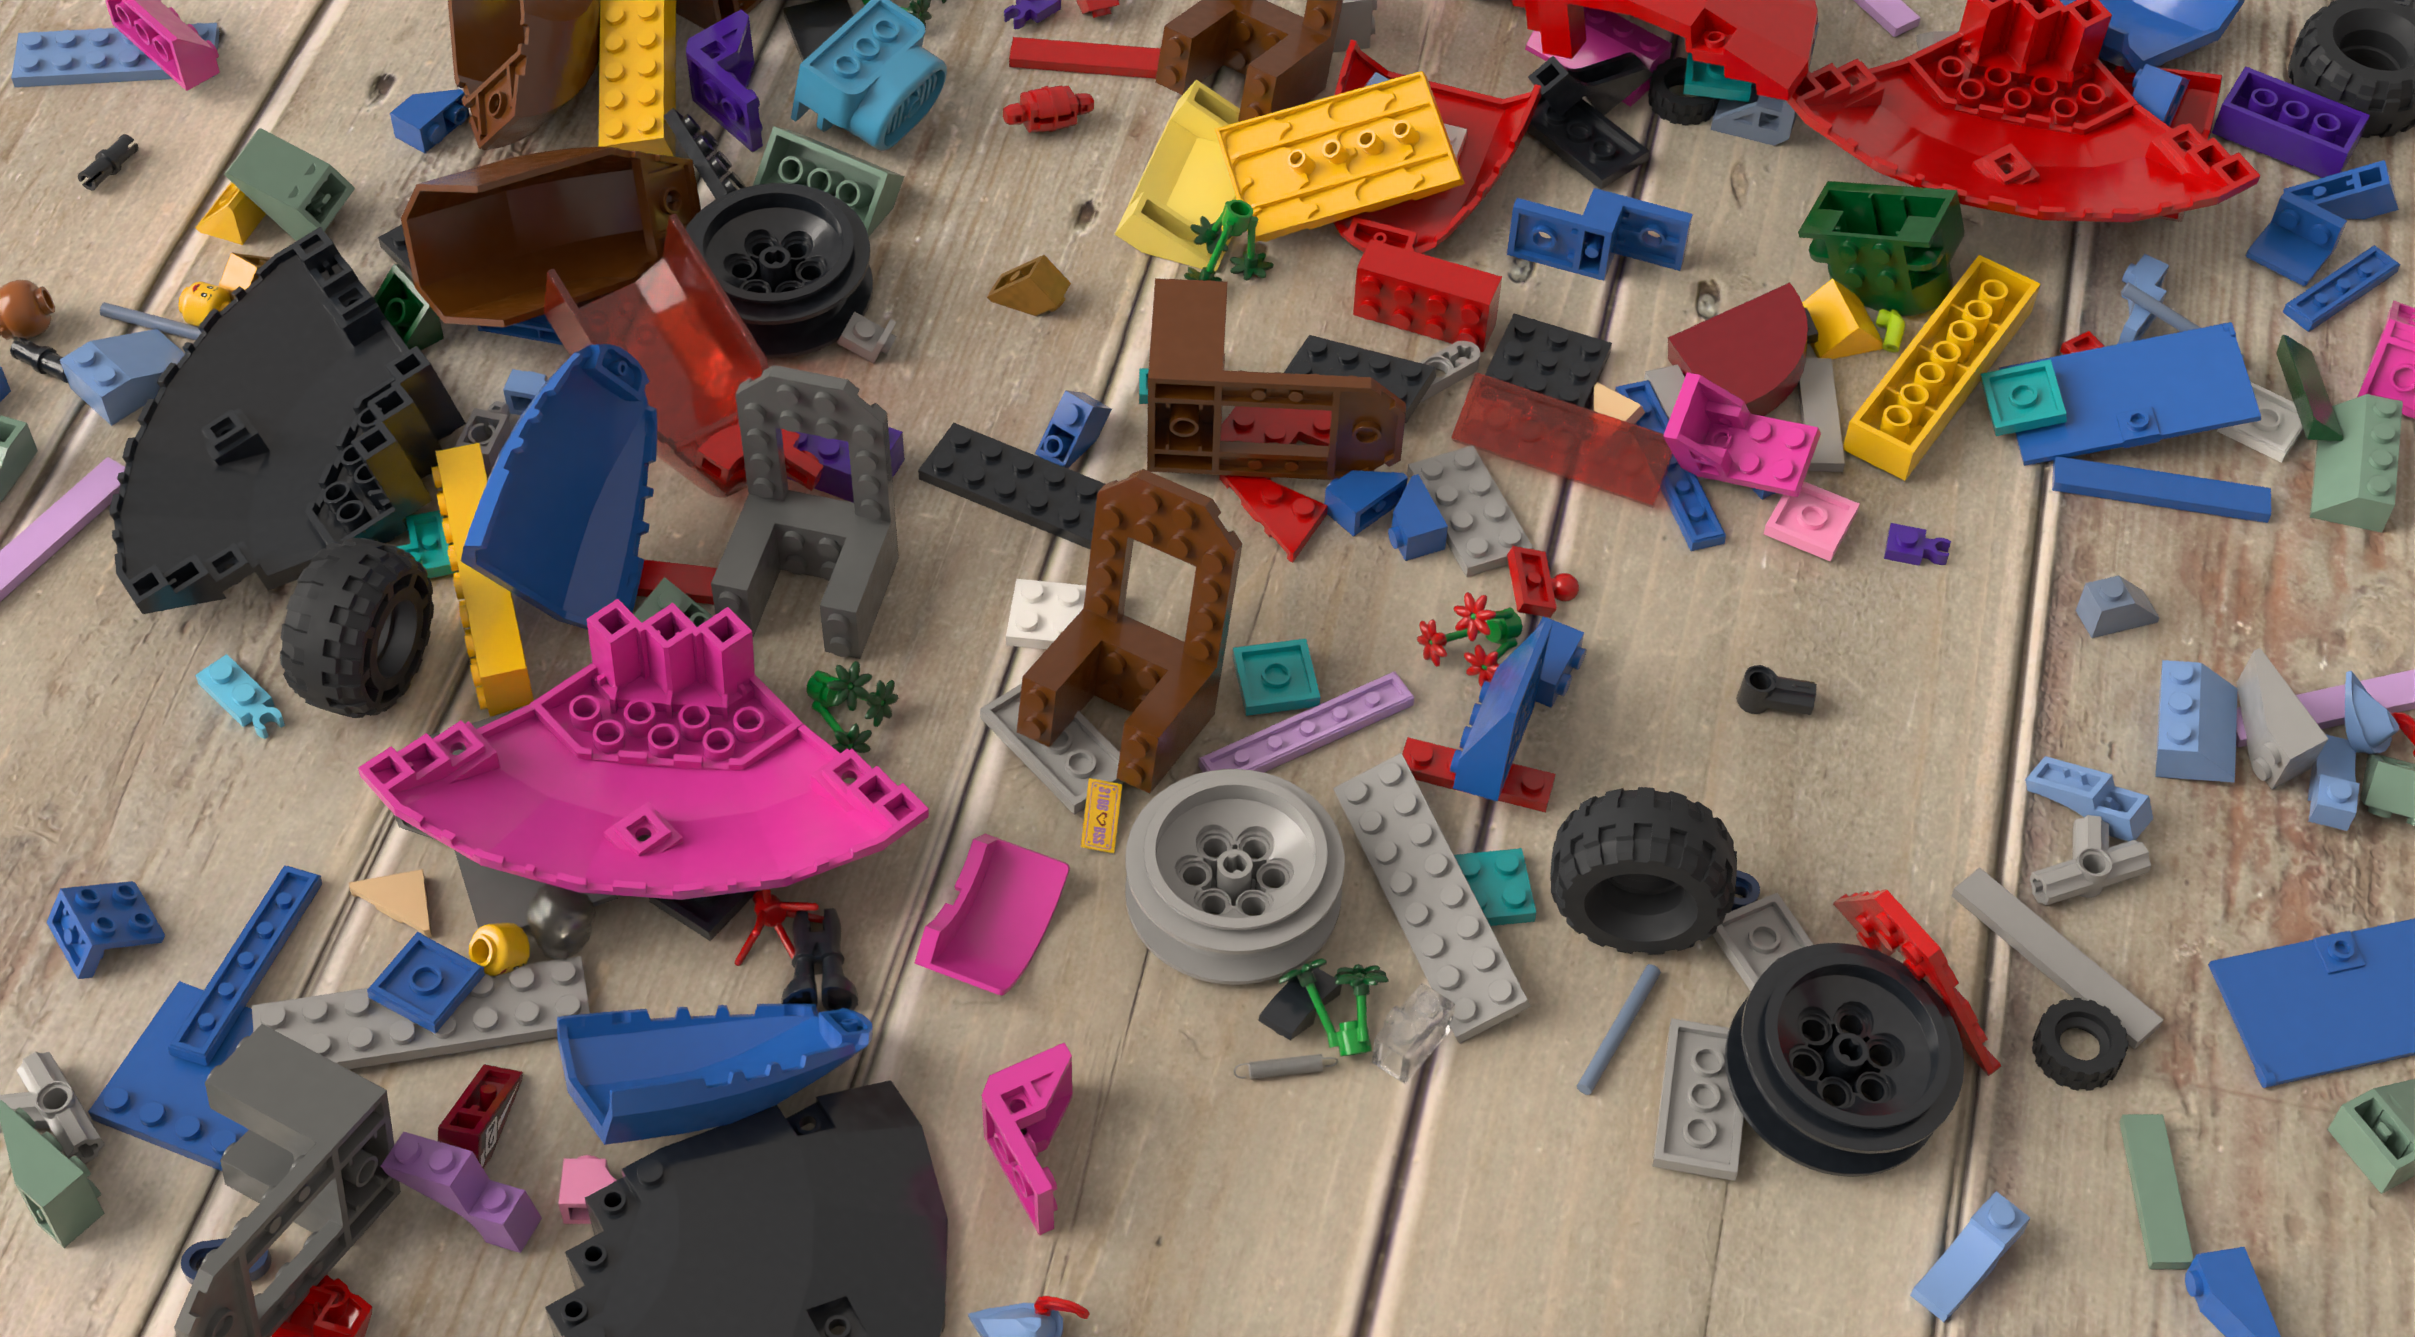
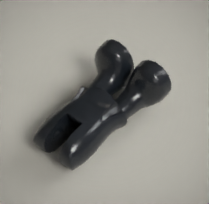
(819, 954)

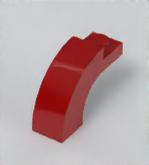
(723, 457)

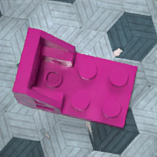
(2393, 362)
(1723, 442)
(1029, 1098)

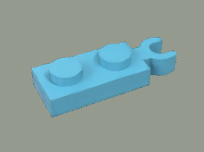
(239, 695)

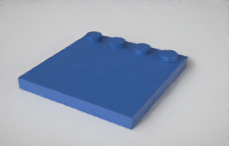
(166, 1096)

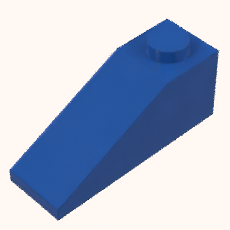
(2352, 193)
(2230, 1294)

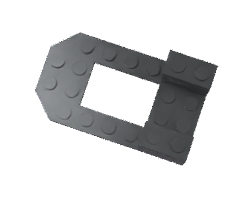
(805, 532)
(307, 1161)

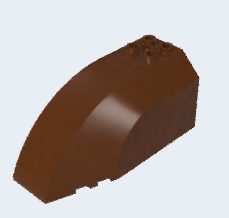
(521, 61)
(495, 230)

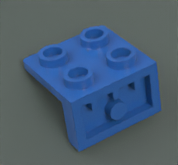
(2297, 239)
(101, 918)

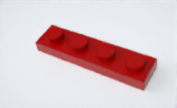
(1523, 785)

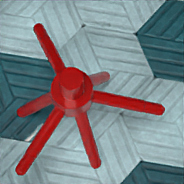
(772, 913)

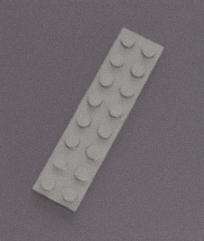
(1431, 897)
(496, 1013)

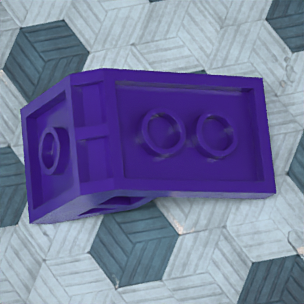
(719, 74)

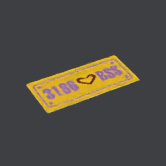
(1101, 815)

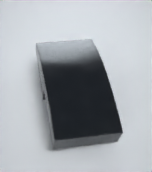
(1292, 1008)

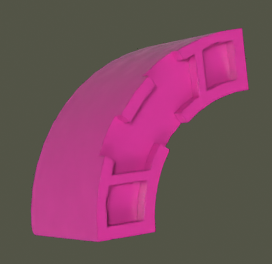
(997, 917)

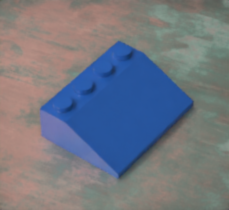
(1501, 719)

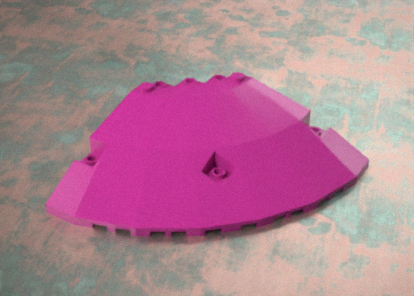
(654, 742)

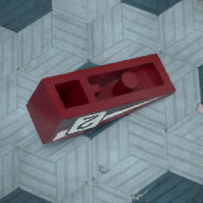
(481, 1112)

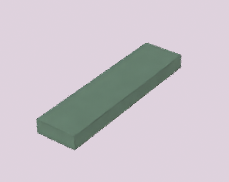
(2156, 1191)

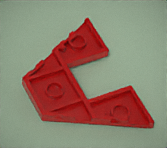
(1282, 511)
(1888, 927)

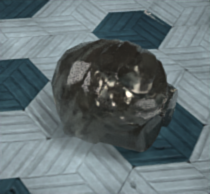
(560, 921)

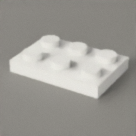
(1042, 612)

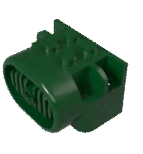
(1887, 242)

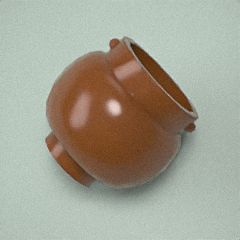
(24, 309)

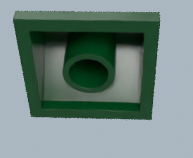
(408, 310)

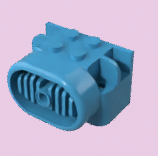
(871, 76)

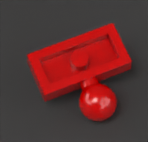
(1533, 585)

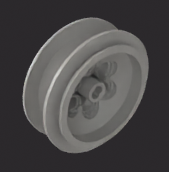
(1234, 818)

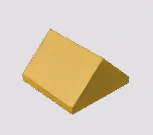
(231, 216)
(1841, 323)

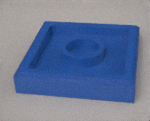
(426, 982)

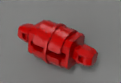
(1048, 109)

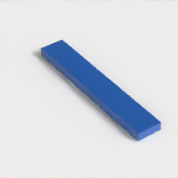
(1679, 486)
(2161, 489)
(245, 966)

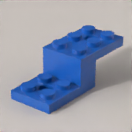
(1606, 228)

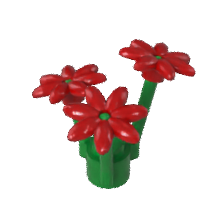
(1500, 628)

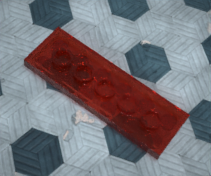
(1563, 439)

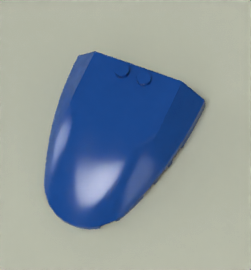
(2161, 29)
(571, 490)
(698, 1072)

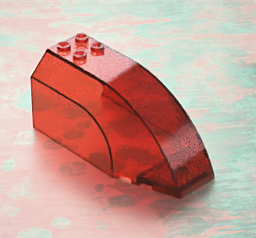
(685, 341)

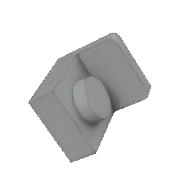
(867, 337)

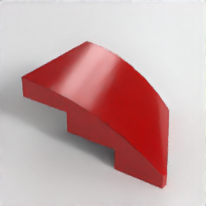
(328, 1312)

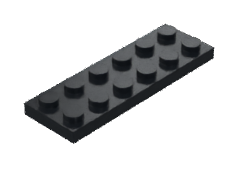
(1014, 483)

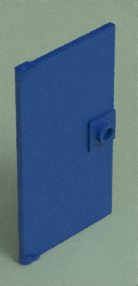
(2145, 393)
(2324, 1002)

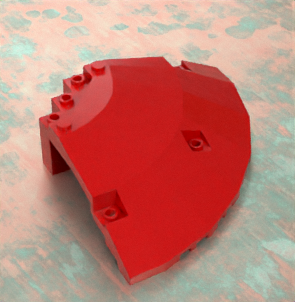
(1751, 38)
(2026, 99)

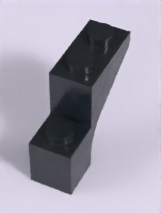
(1601, 83)

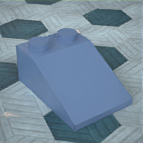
(120, 371)

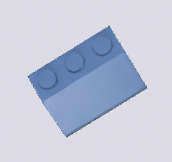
(2196, 723)

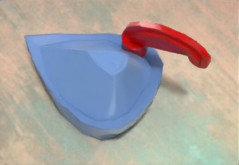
(2369, 723)
(1026, 1319)

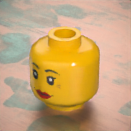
(201, 299)
(499, 948)

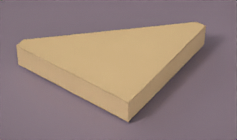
(1616, 405)
(399, 897)

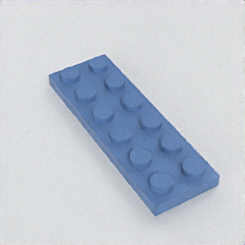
(87, 57)

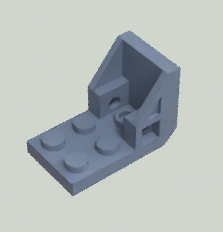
(1760, 119)

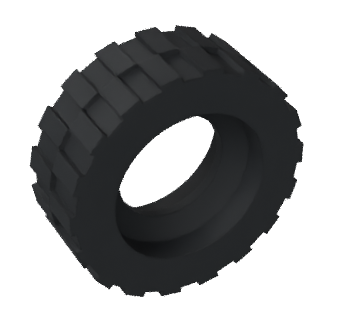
(1675, 107)
(2067, 1069)

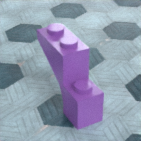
(459, 1182)

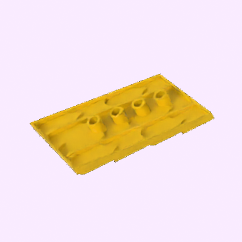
(1340, 156)

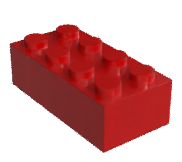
(1426, 295)

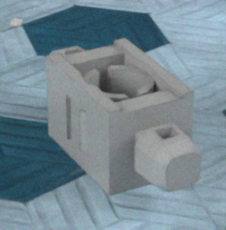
(489, 429)

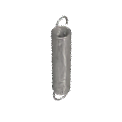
(1285, 1066)

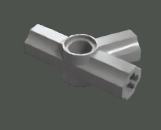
(2091, 865)
(55, 1106)

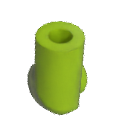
(1895, 329)

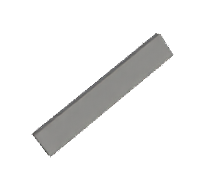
(2053, 953)

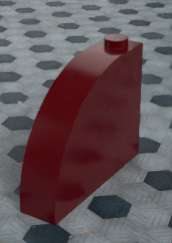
(1750, 349)

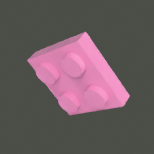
(1812, 521)

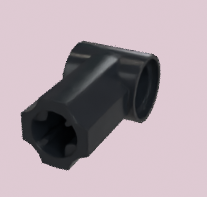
(1766, 690)

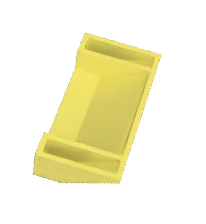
(1182, 181)

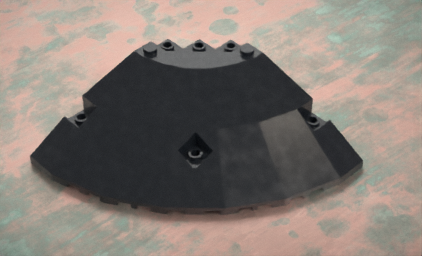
(277, 436)
(770, 1231)

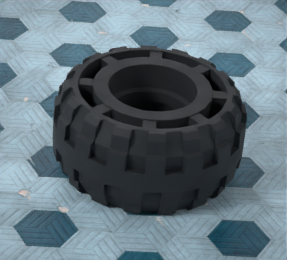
(2362, 59)
(357, 627)
(1643, 871)

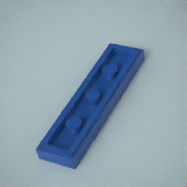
(2341, 288)

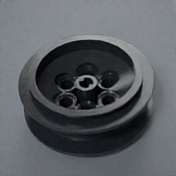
(787, 263)
(1887, 1020)

